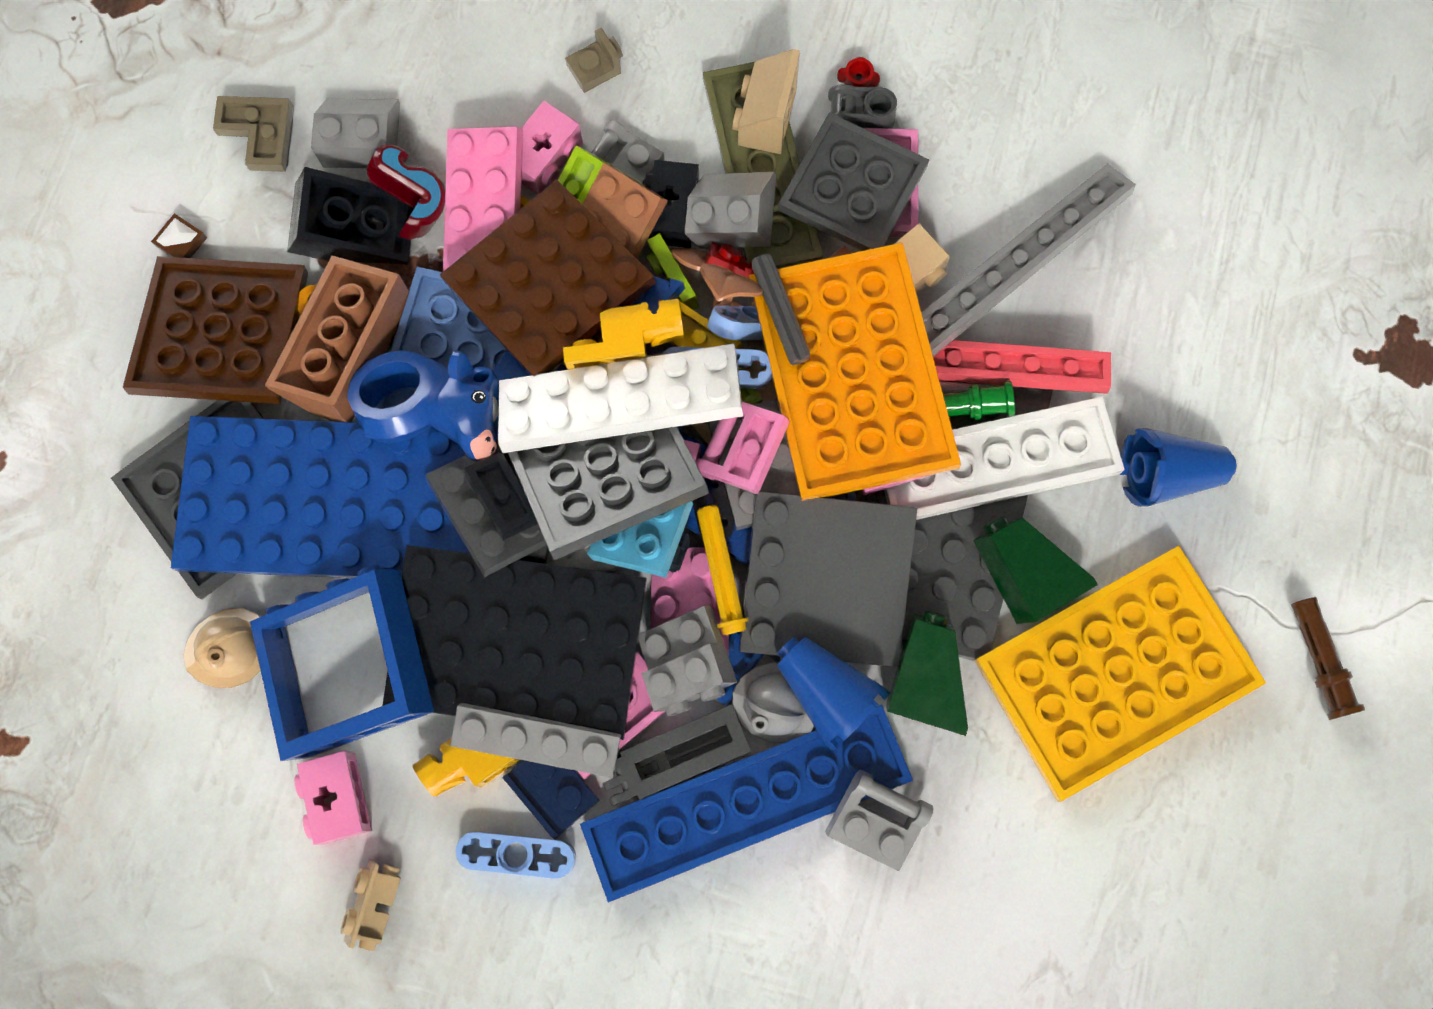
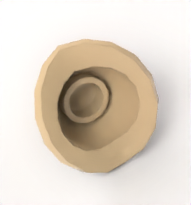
(223, 649)

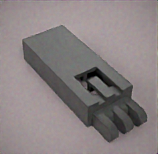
(689, 750)

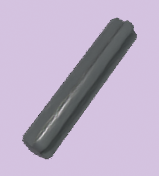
(781, 309)

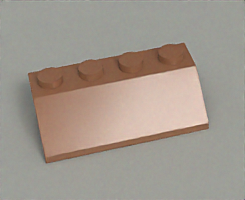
(339, 330)

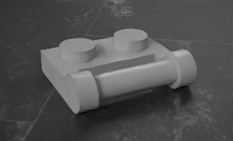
(637, 155)
(873, 832)

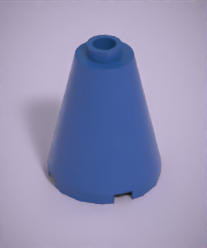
(1172, 466)
(828, 689)

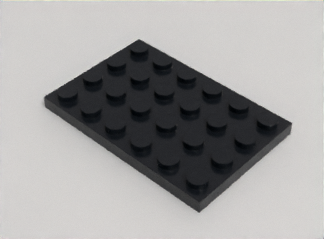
(524, 637)

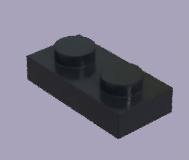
(501, 495)

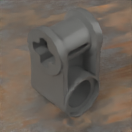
(861, 103)

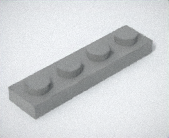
(535, 740)

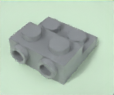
(685, 661)

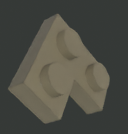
(263, 122)

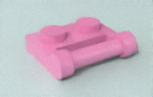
(751, 449)

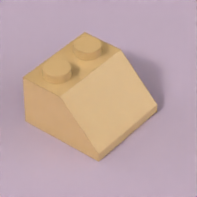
(768, 102)

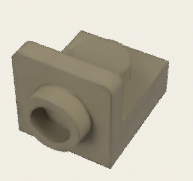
(596, 61)

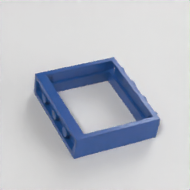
(399, 650)

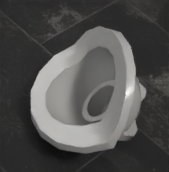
(769, 706)

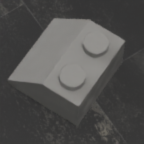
(352, 130)
(732, 210)

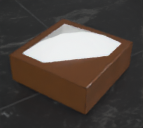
(179, 238)

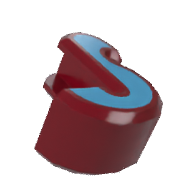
(411, 185)

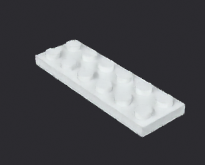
(619, 398)
(1018, 459)

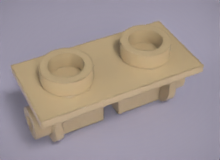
(364, 921)

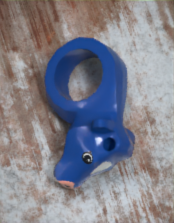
(453, 400)

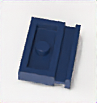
(551, 794)

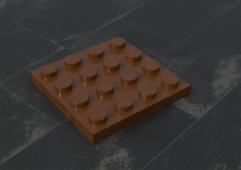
(546, 278)
(214, 329)

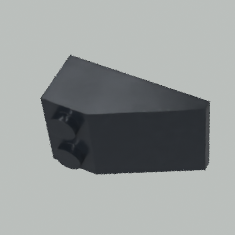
(347, 220)

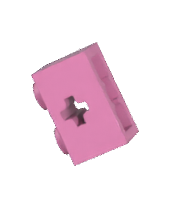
(547, 146)
(348, 813)

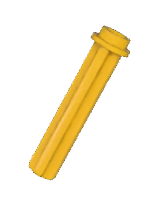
(721, 571)

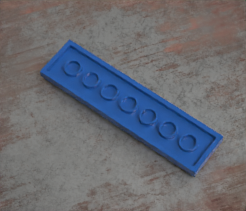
(737, 806)

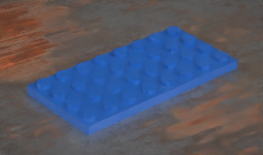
(306, 498)

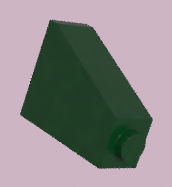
(1030, 569)
(929, 676)

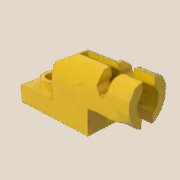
(626, 333)
(457, 764)

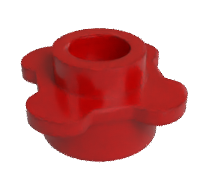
(859, 67)

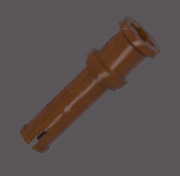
(1331, 675)

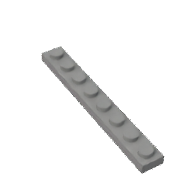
(1024, 256)

